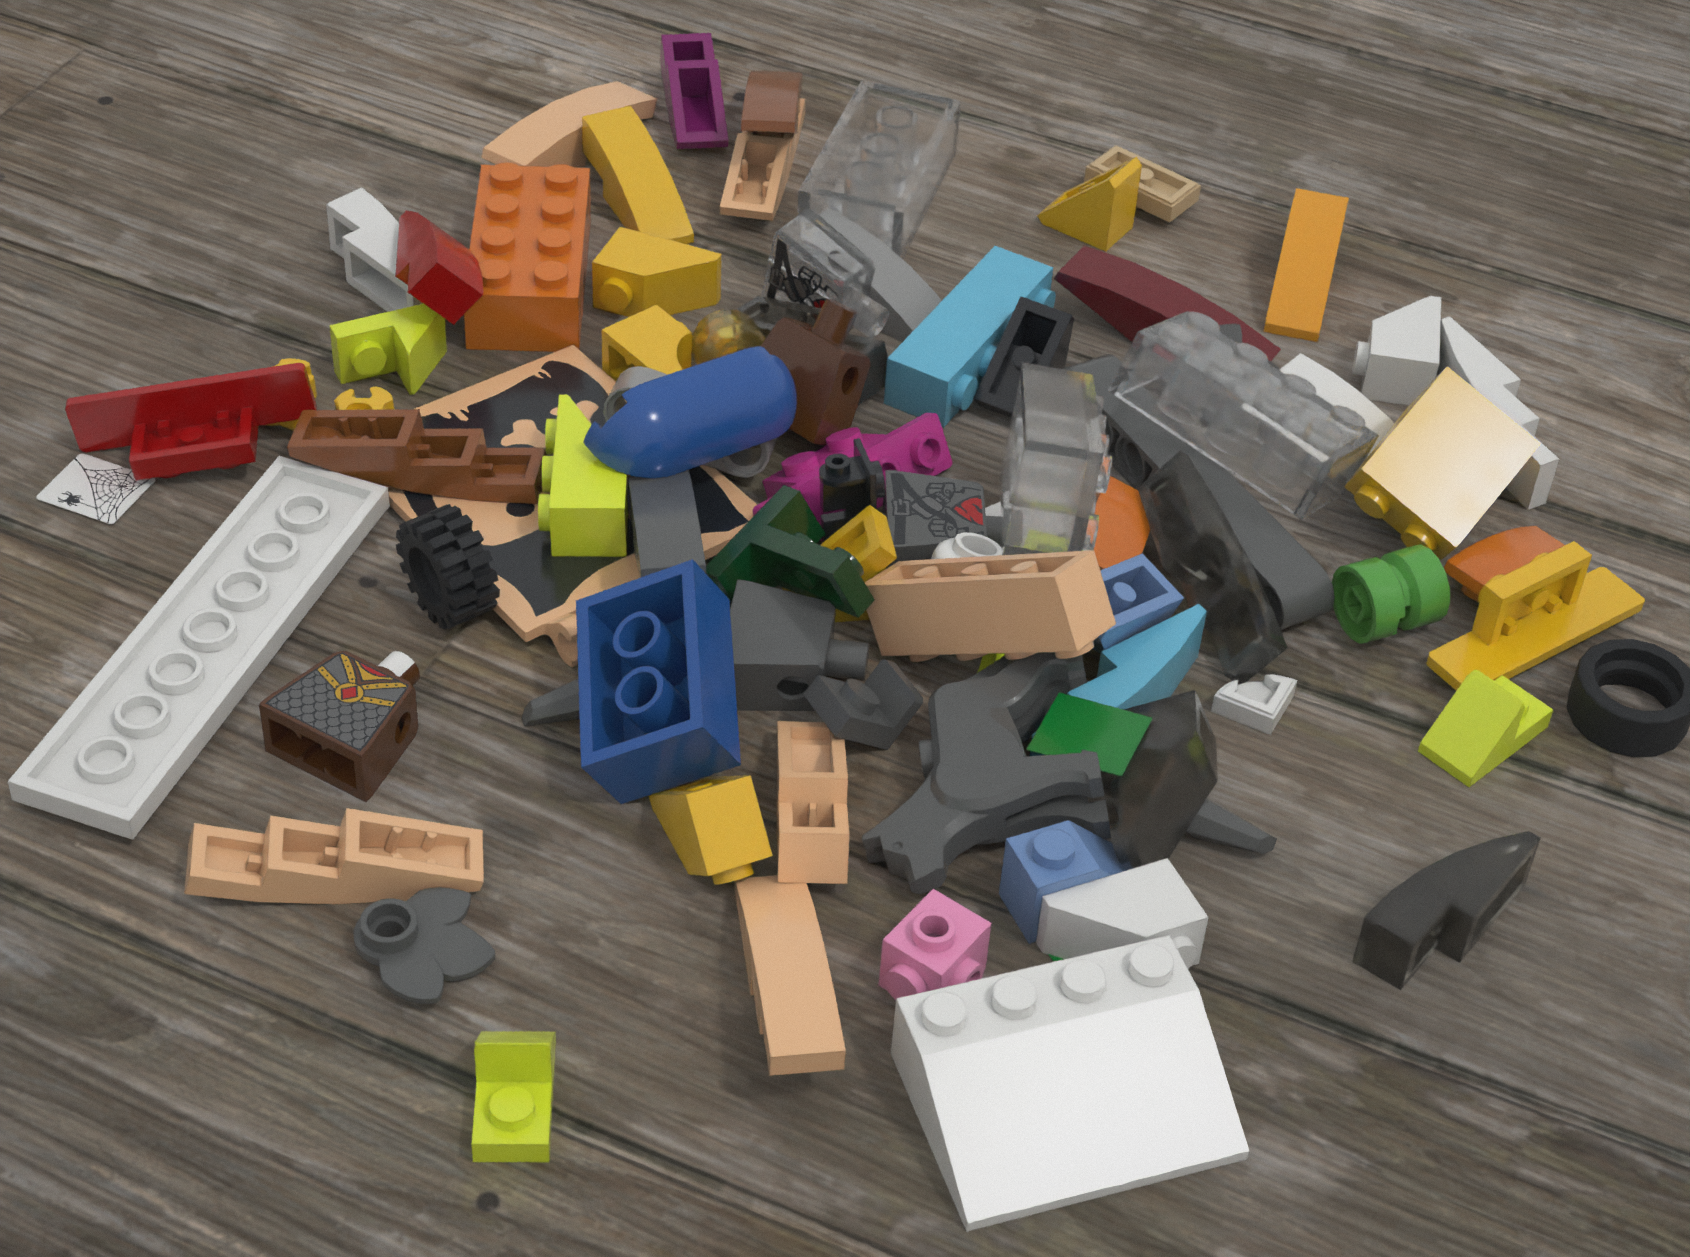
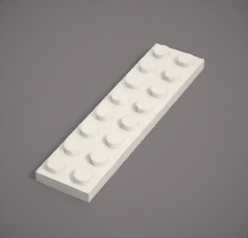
(199, 649)

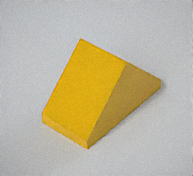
(1098, 209)

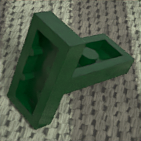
(783, 551)

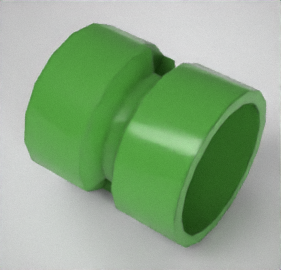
(1390, 592)

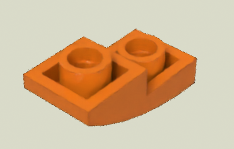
(1122, 524)
(1498, 555)

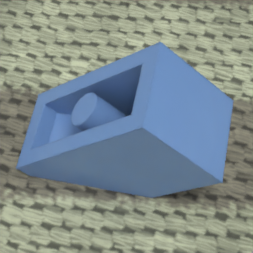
(1137, 598)
(1048, 863)

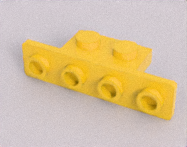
(1536, 616)

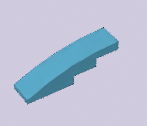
(1146, 664)

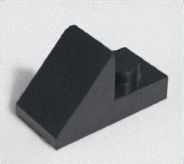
(1032, 336)

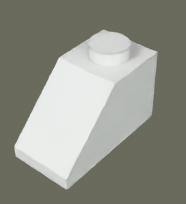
(1400, 353)
(1123, 911)

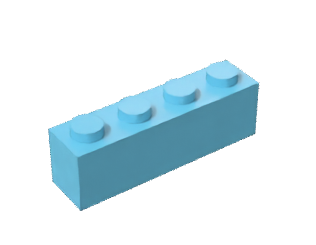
(952, 347)

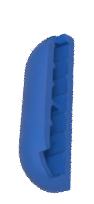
(697, 415)

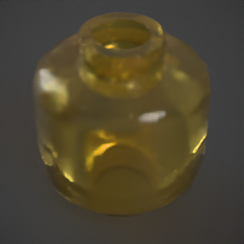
(724, 334)

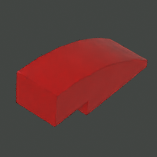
(437, 267)

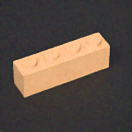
(990, 606)

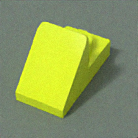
(398, 340)
(1483, 727)
(513, 1096)

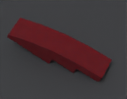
(1138, 297)

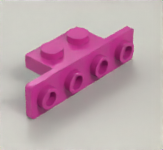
(910, 448)

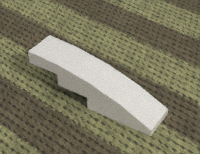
(1500, 386)

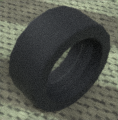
(1625, 728)

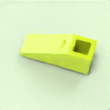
(586, 497)

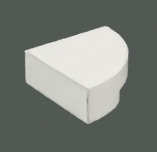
(1255, 702)

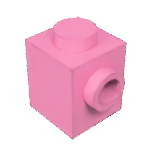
(934, 948)

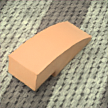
(811, 804)

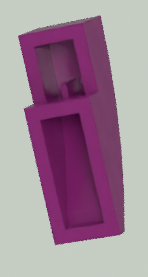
(693, 91)

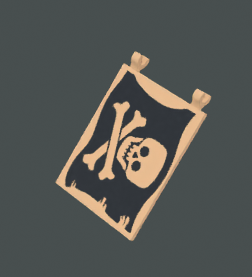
(534, 586)

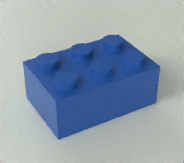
(656, 683)

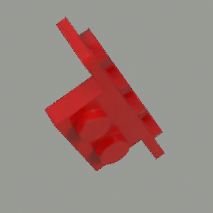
(191, 421)

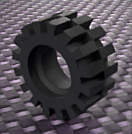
(447, 566)

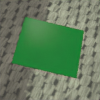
(1086, 725)

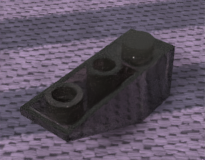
(1164, 780)

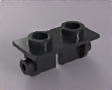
(848, 486)

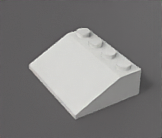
(1067, 1081)

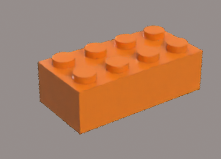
(531, 257)

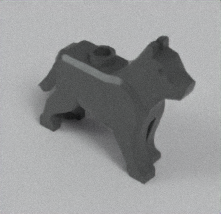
(978, 775)

